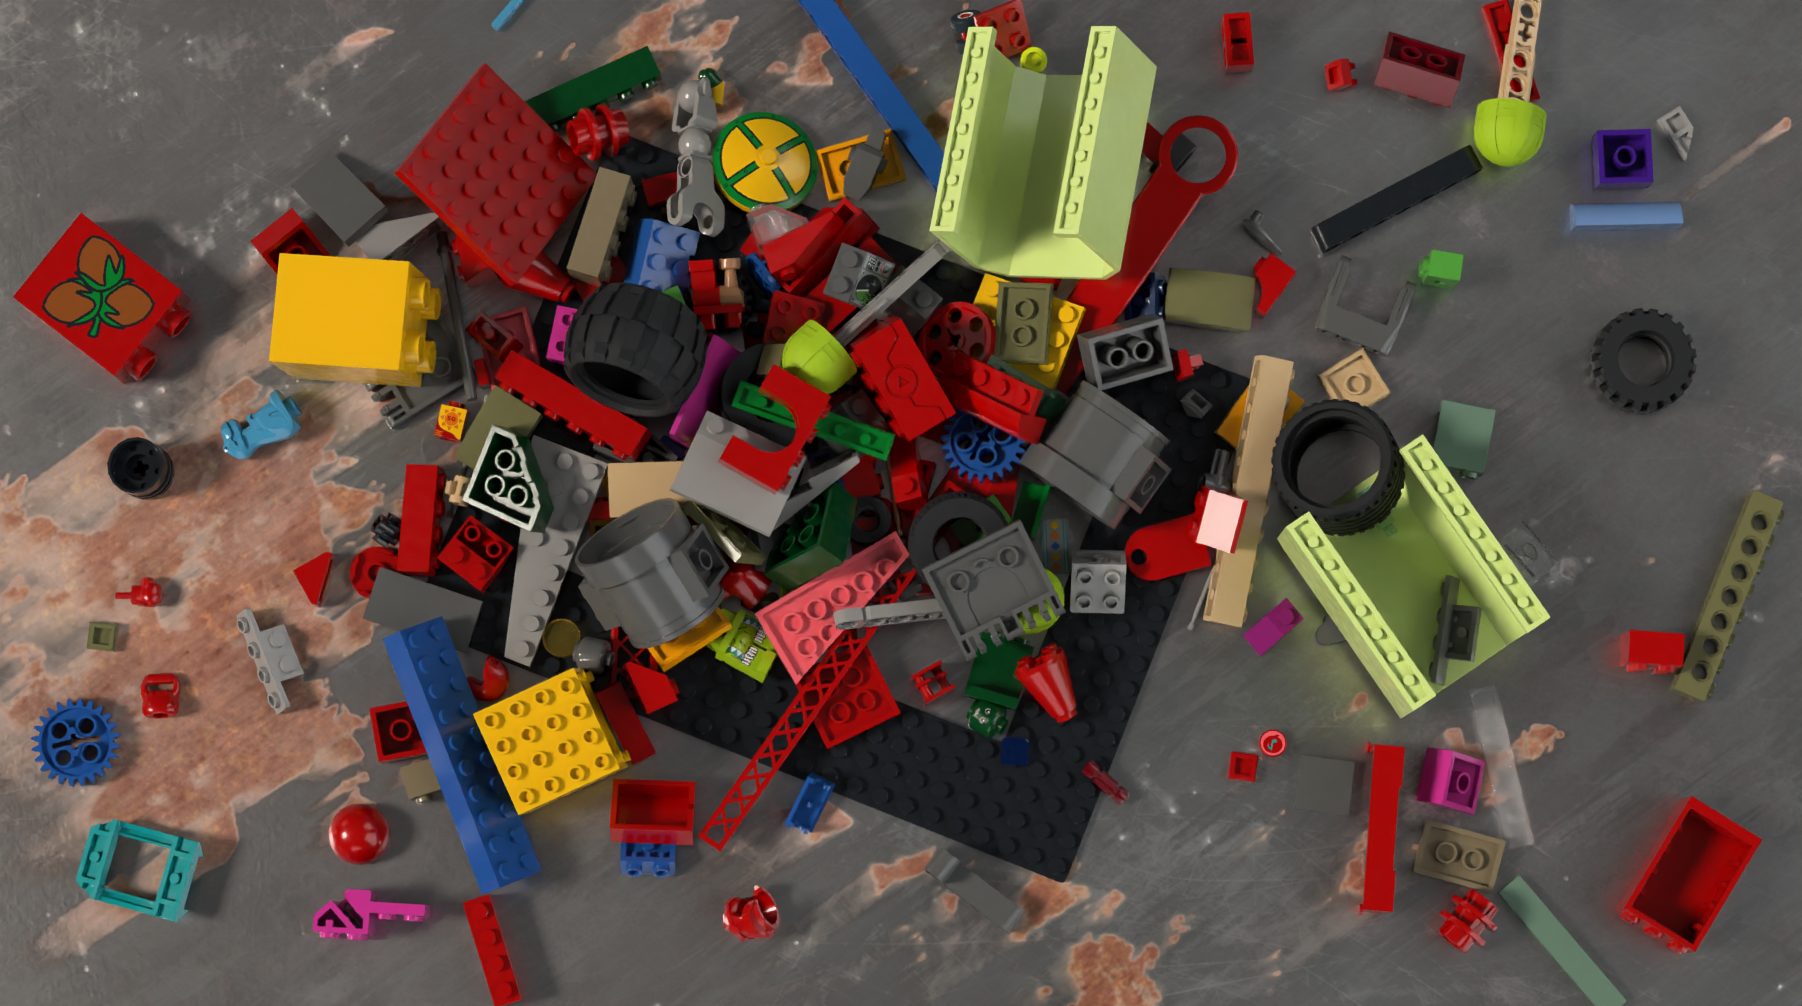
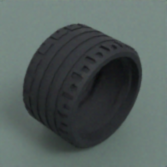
(1327, 418)

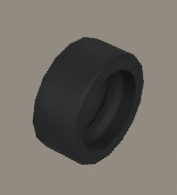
(1179, 154)

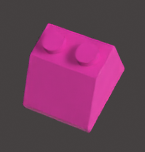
(1450, 780)

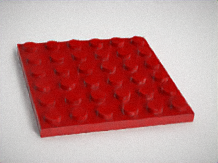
(496, 174)

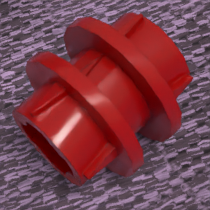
(598, 132)
(1468, 920)

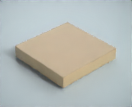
(1355, 380)

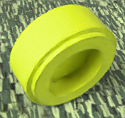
(1034, 59)

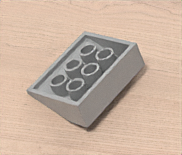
(722, 489)

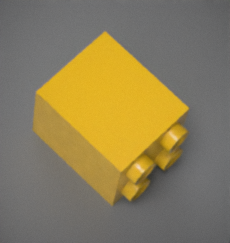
(353, 320)

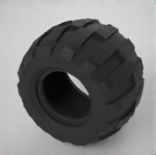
(635, 350)

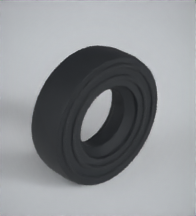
(884, 524)

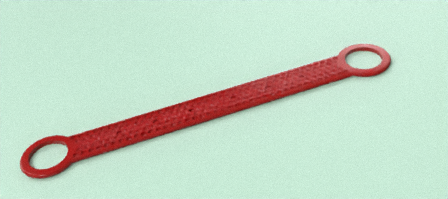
(1153, 224)

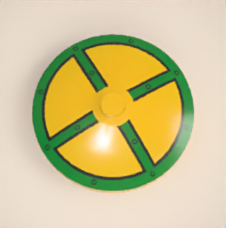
(764, 161)

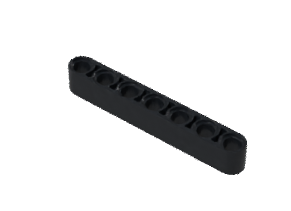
(1396, 199)

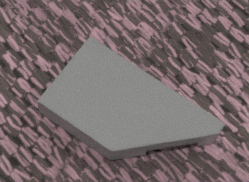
(1678, 131)

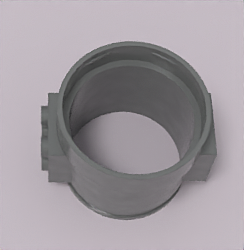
(1099, 455)
(652, 573)

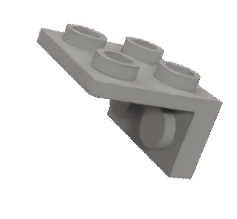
(1098, 581)

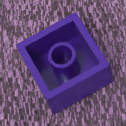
(1622, 159)

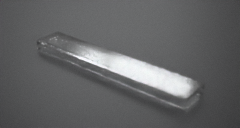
(1500, 767)

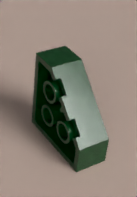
(510, 481)
(815, 540)

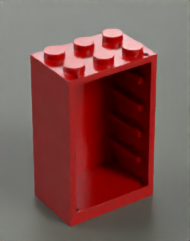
(1687, 875)

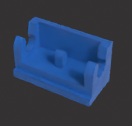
(810, 803)

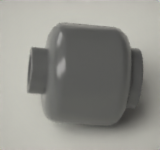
(593, 654)

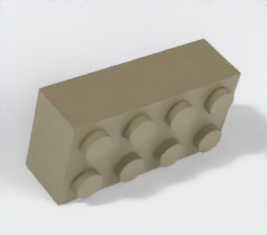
(601, 227)

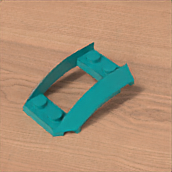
(175, 878)

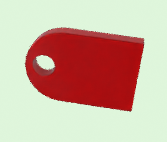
(1166, 550)

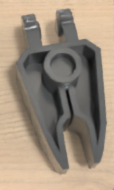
(865, 165)

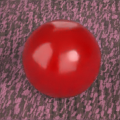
(359, 834)

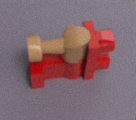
(715, 299)

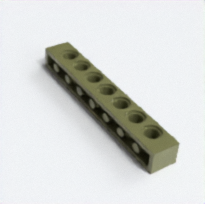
(1771, 512)

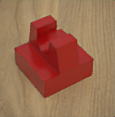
(1339, 75)
(1184, 364)

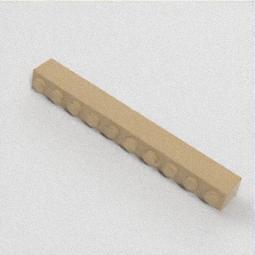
(1250, 480)

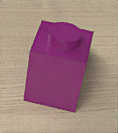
(1273, 627)

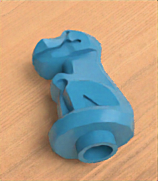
(269, 425)

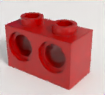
(1237, 42)

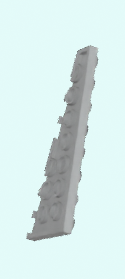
(546, 557)

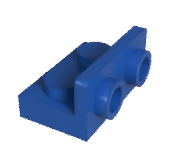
(647, 859)

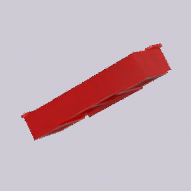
(1379, 863)

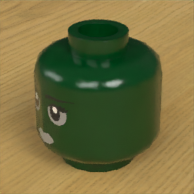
(987, 718)

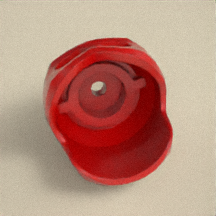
(495, 681)

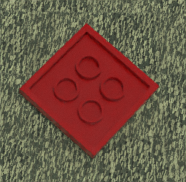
(857, 702)

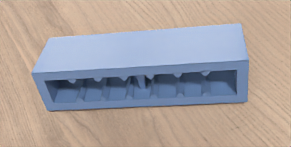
(1626, 216)

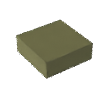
(102, 636)

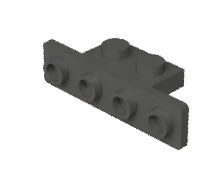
(1456, 631)

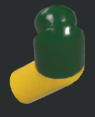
(716, 82)

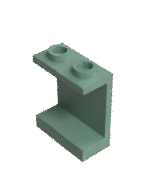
(1463, 437)

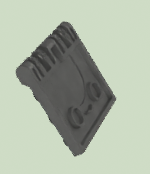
(434, 387)
(991, 585)

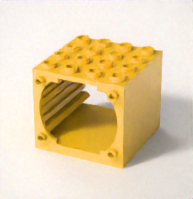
(551, 740)

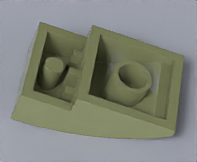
(1209, 299)
(499, 410)

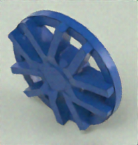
(761, 275)

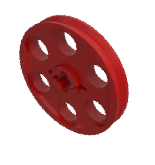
(962, 329)

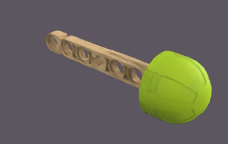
(1510, 127)

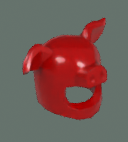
(744, 582)

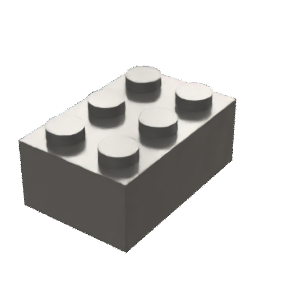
(1125, 352)

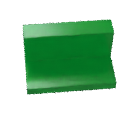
(1030, 507)

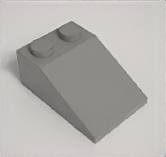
(399, 237)

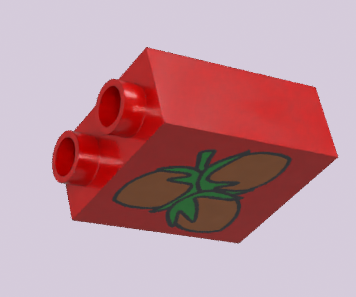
(105, 300)

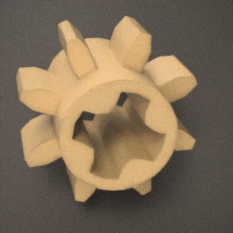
(457, 489)

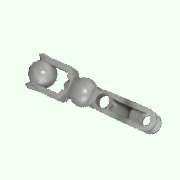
(695, 194)

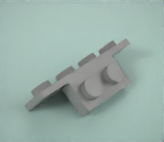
(273, 657)

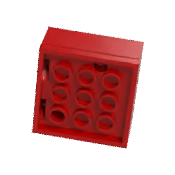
(898, 378)

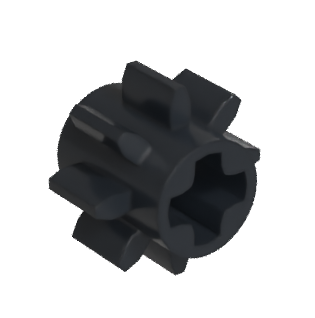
(386, 529)

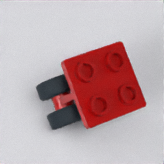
(1006, 18)
(783, 316)

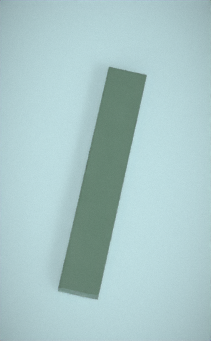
(1560, 944)

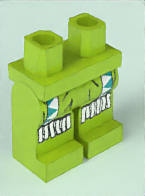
(745, 645)

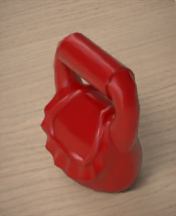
(160, 702)

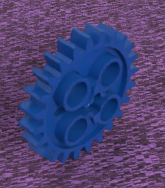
(1004, 452)
(73, 718)

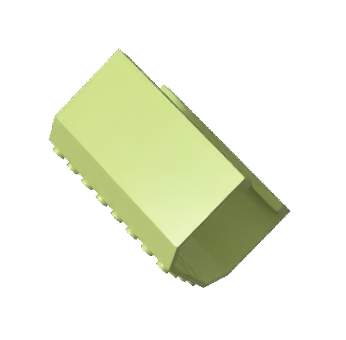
(1044, 163)
(1389, 588)

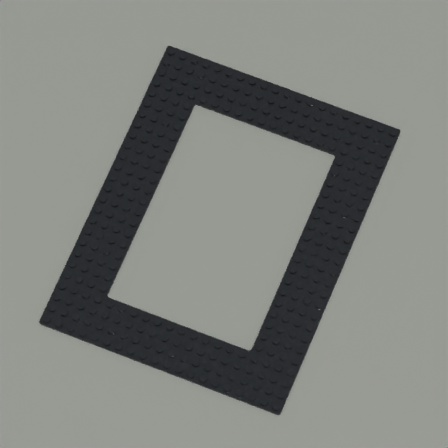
(915, 761)

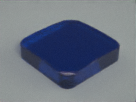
(1015, 751)

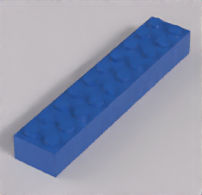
(459, 755)

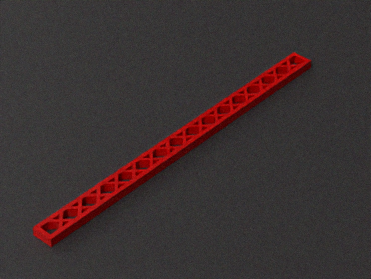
(815, 709)

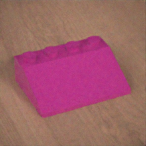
(705, 396)

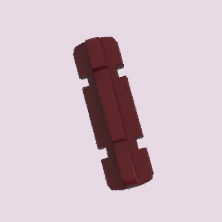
(1105, 782)

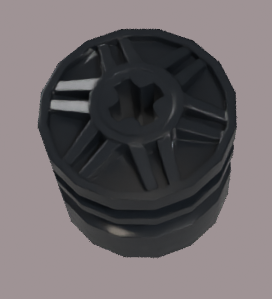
(127, 462)

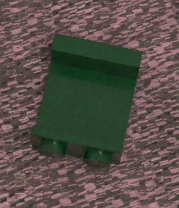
(993, 672)

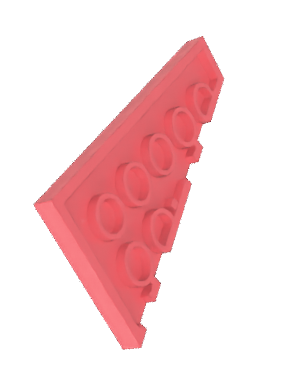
(803, 620)

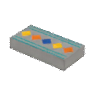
(1055, 545)

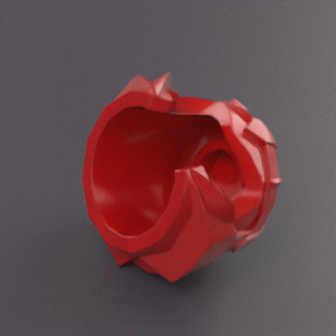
(752, 915)

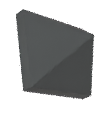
(1195, 404)

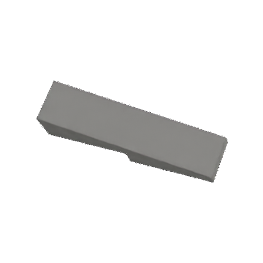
(819, 479)

